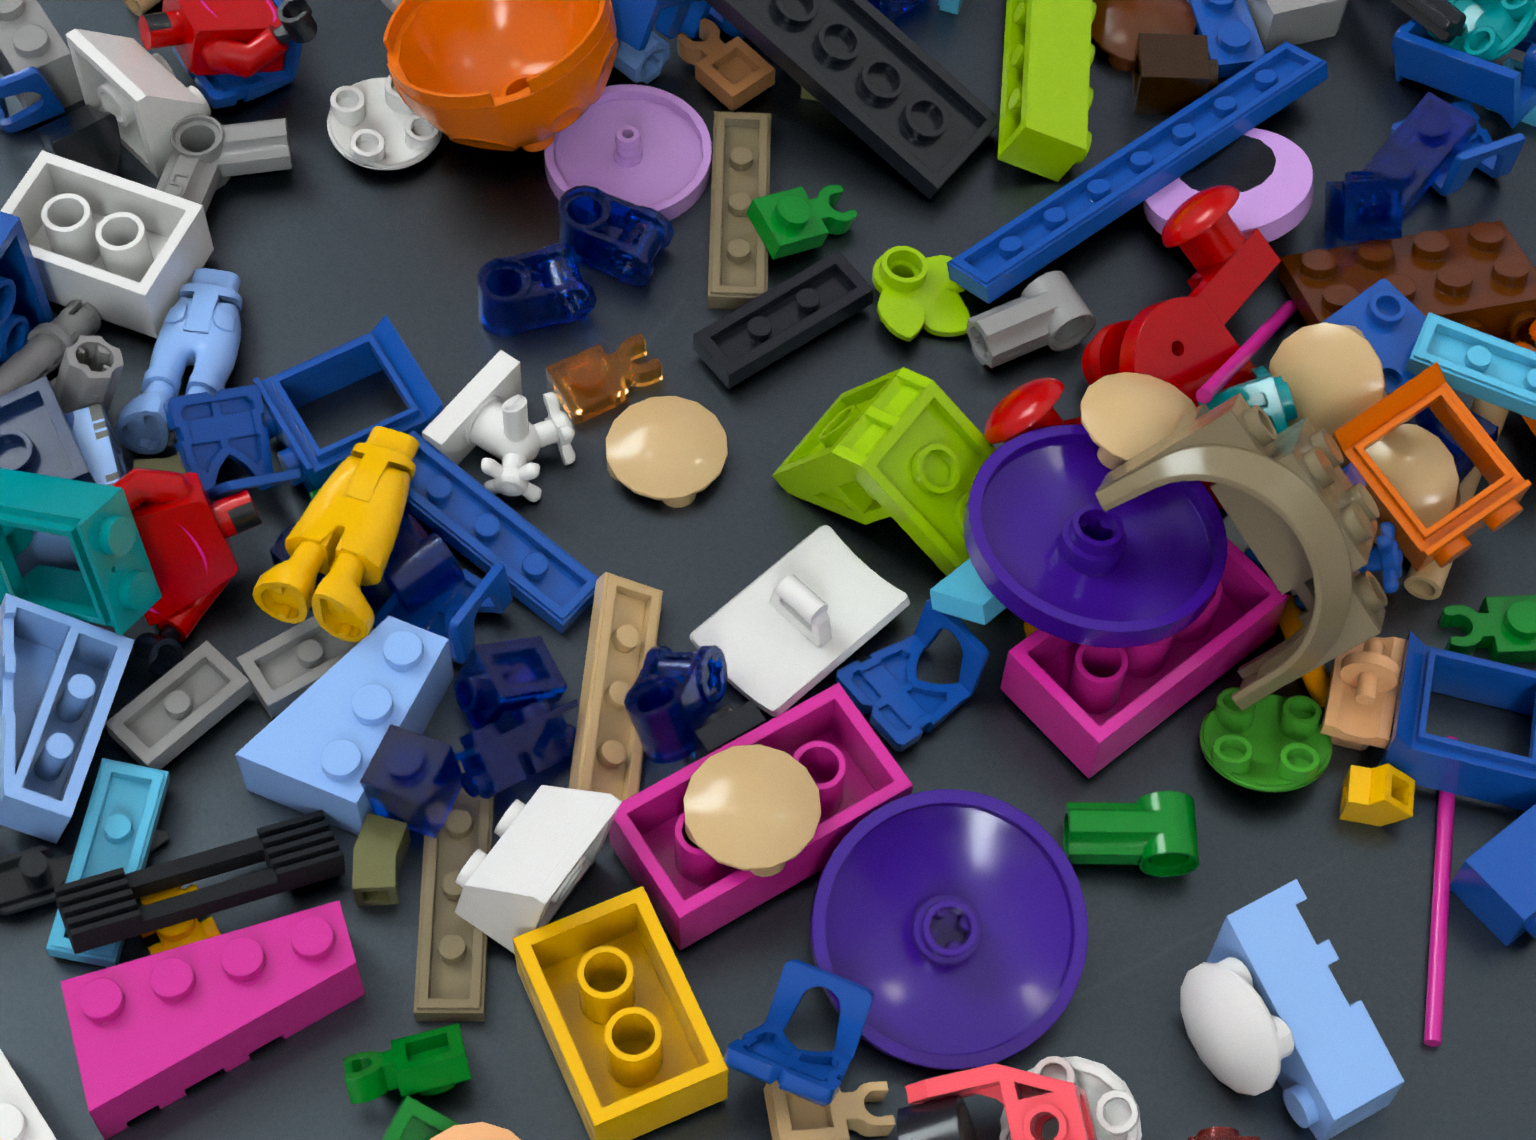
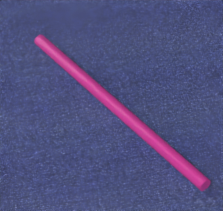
(1245, 352)
(1439, 918)

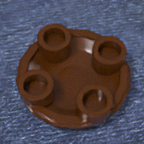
(1121, 21)

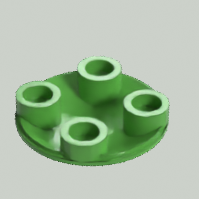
(1267, 745)

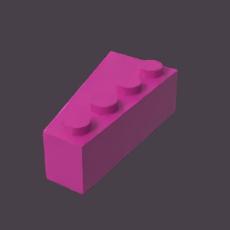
(203, 1008)

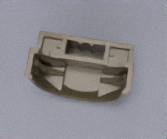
(1294, 515)

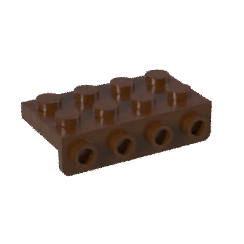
(1458, 273)

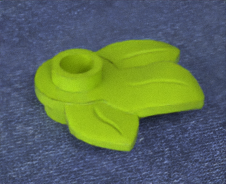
(918, 294)

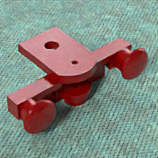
(1172, 339)

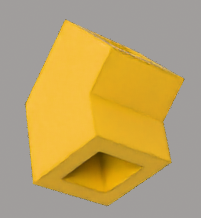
(1376, 795)

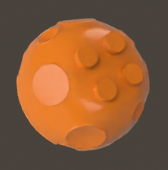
(501, 67)

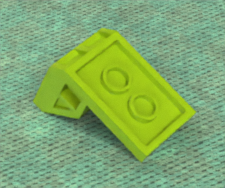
(896, 454)

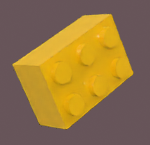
(621, 1018)

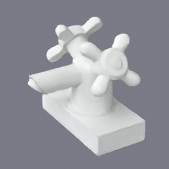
(495, 418)

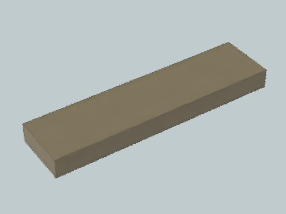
(738, 176)
(450, 949)

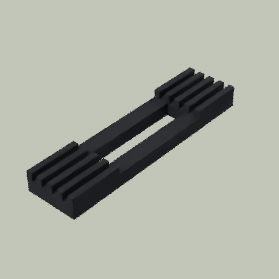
(105, 905)

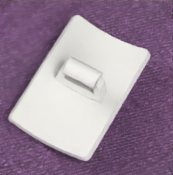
(800, 621)

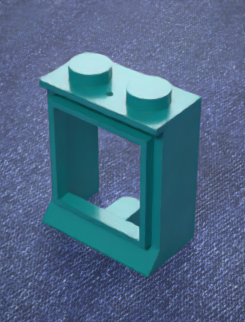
(115, 572)

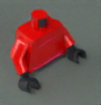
(228, 34)
(187, 552)

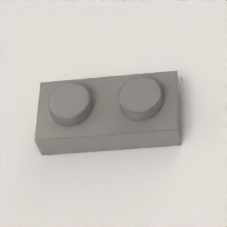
(291, 663)
(179, 707)

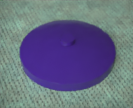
(1084, 570)
(956, 926)

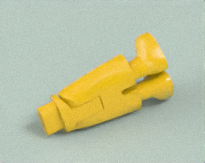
(346, 537)

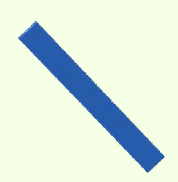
(1136, 172)

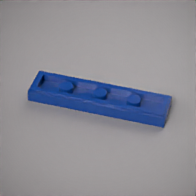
(492, 532)

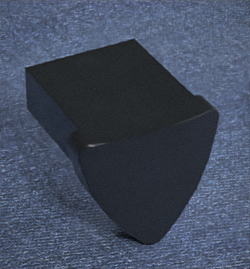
(85, 137)

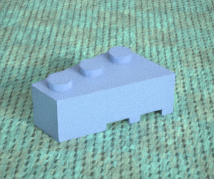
(53, 708)
(330, 733)
(1338, 1057)

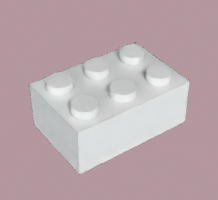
(109, 240)

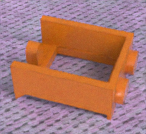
(1448, 536)

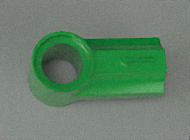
(1151, 833)

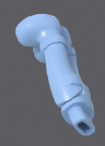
(197, 332)

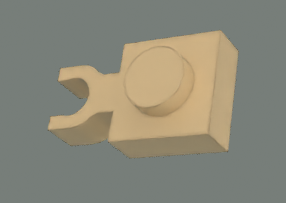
(800, 1119)

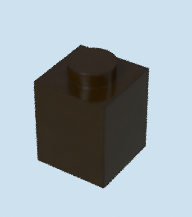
(1171, 72)

